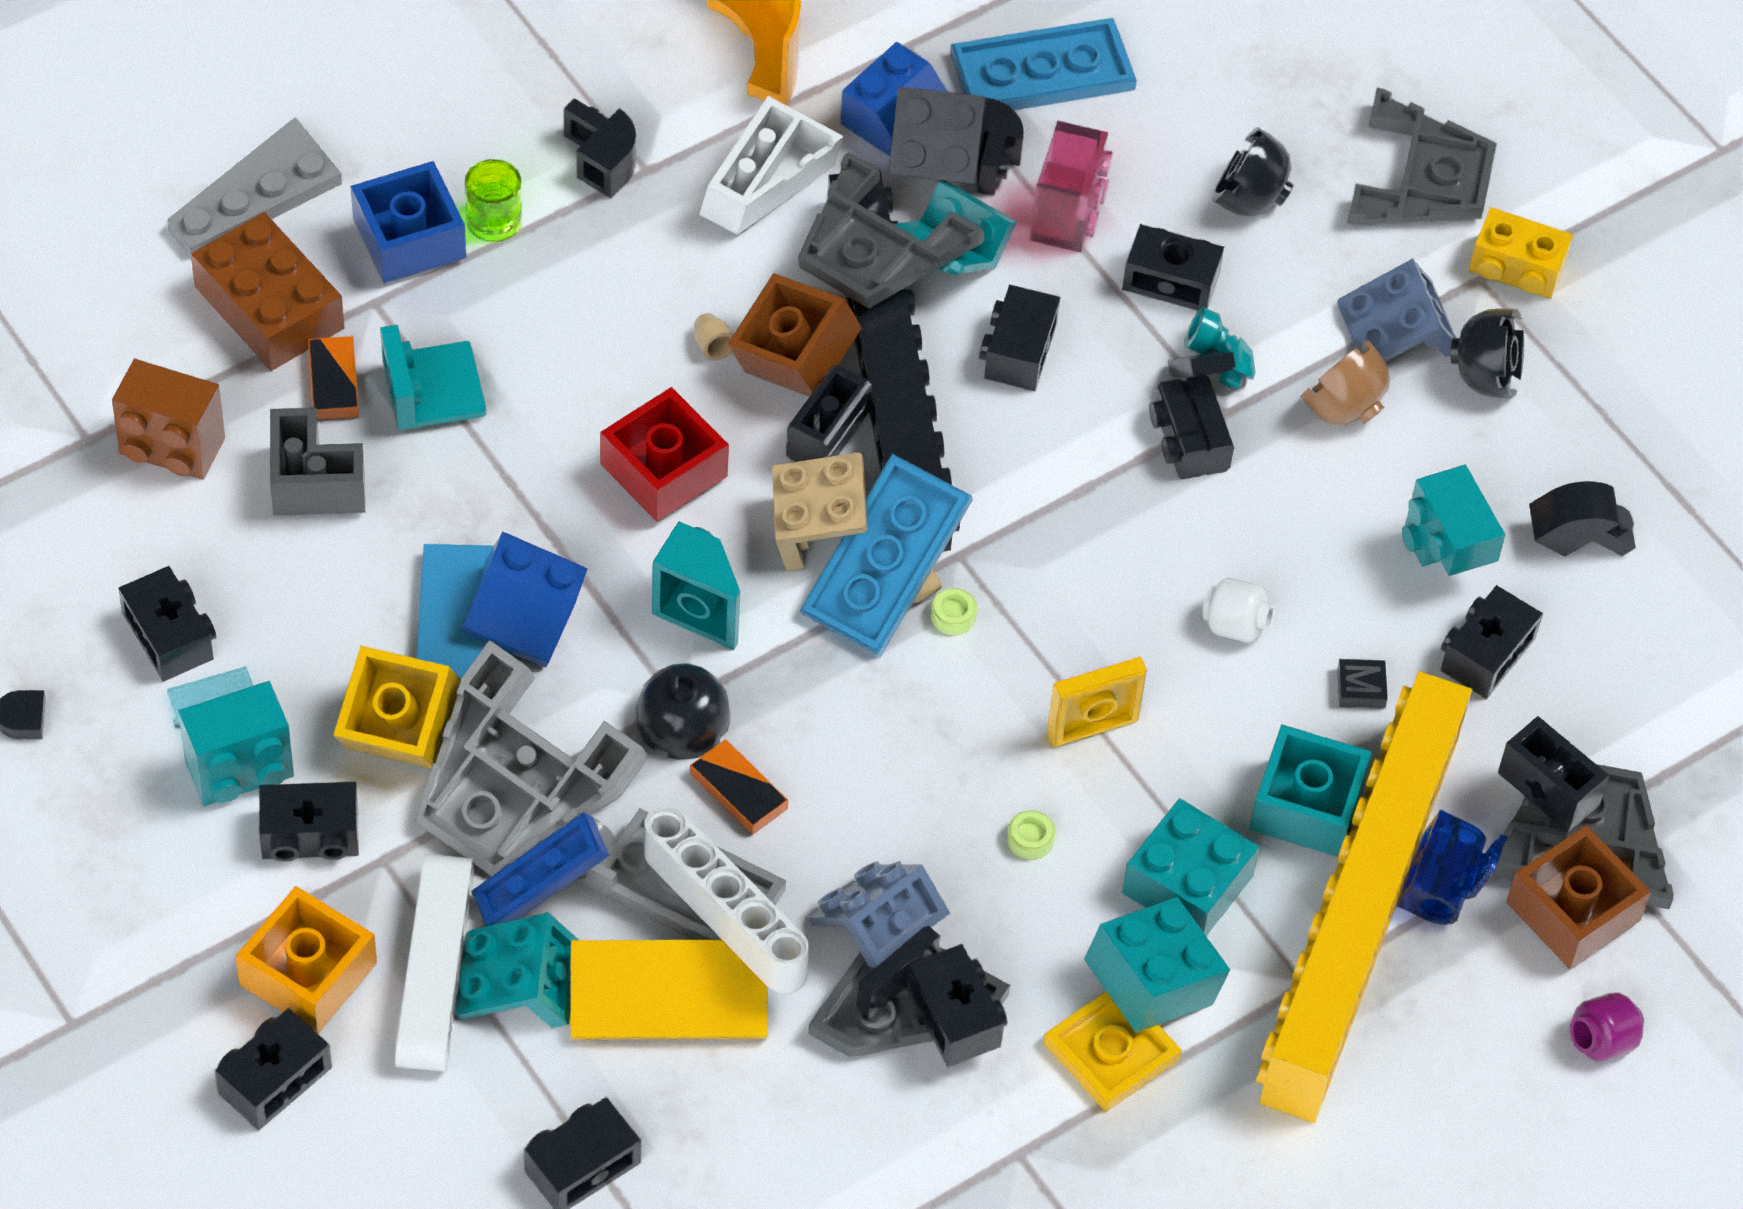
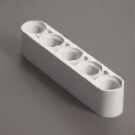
(726, 900)
(434, 963)

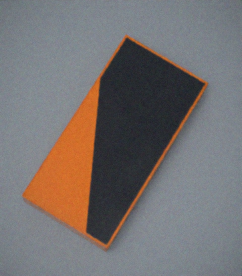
(333, 377)
(739, 787)

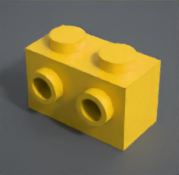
(1520, 253)

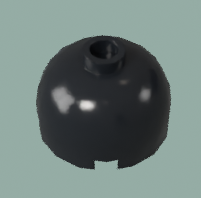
(1255, 176)
(1490, 352)
(683, 711)

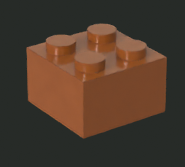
(794, 334)
(168, 419)
(1578, 896)

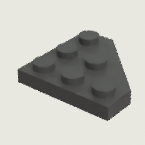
(893, 1026)

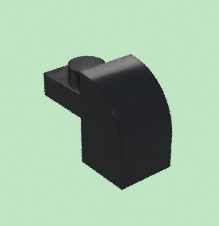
(606, 146)
(1000, 146)
(1582, 514)

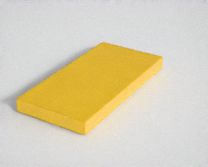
(664, 991)

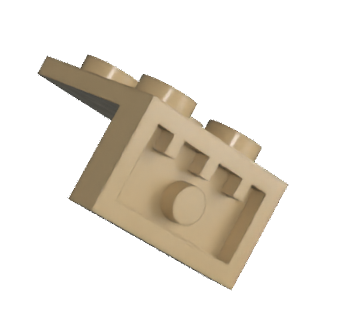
(816, 503)

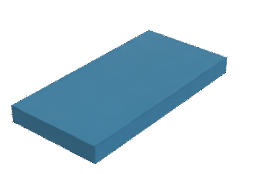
(1046, 65)
(882, 570)
(446, 592)

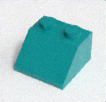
(696, 585)

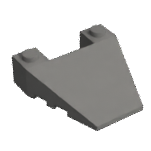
(505, 785)

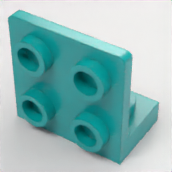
(995, 225)
(430, 382)
(517, 967)

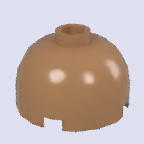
(1351, 388)

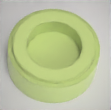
(953, 611)
(1031, 835)

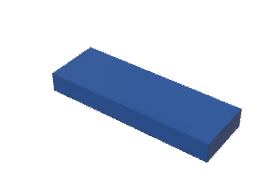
(541, 871)

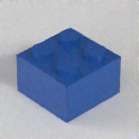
(408, 221)

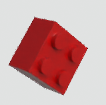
(664, 454)

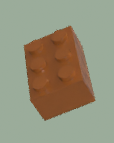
(267, 290)

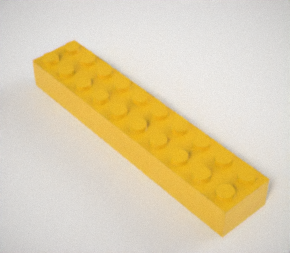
(1361, 897)

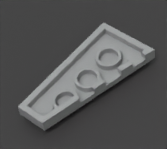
(270, 180)

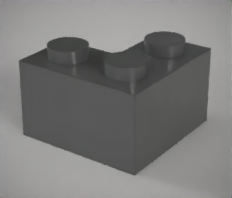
(309, 474)

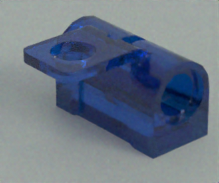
(1448, 869)

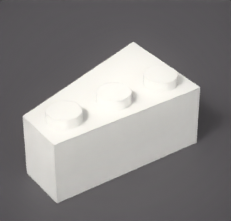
(769, 165)

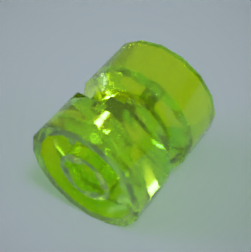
(493, 200)

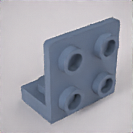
(1397, 312)
(882, 908)

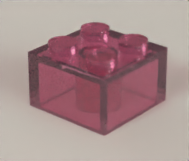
(1071, 187)

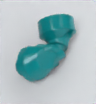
(1208, 333)

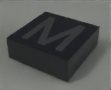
(1362, 683)

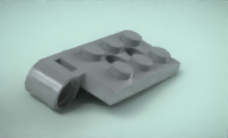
(635, 884)

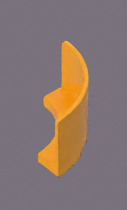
(775, 39)

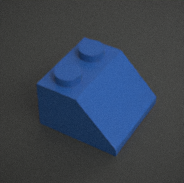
(871, 98)
(523, 599)

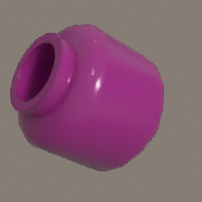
(1607, 1026)

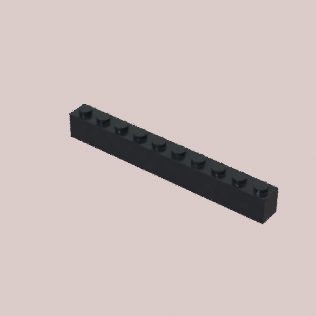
(889, 359)

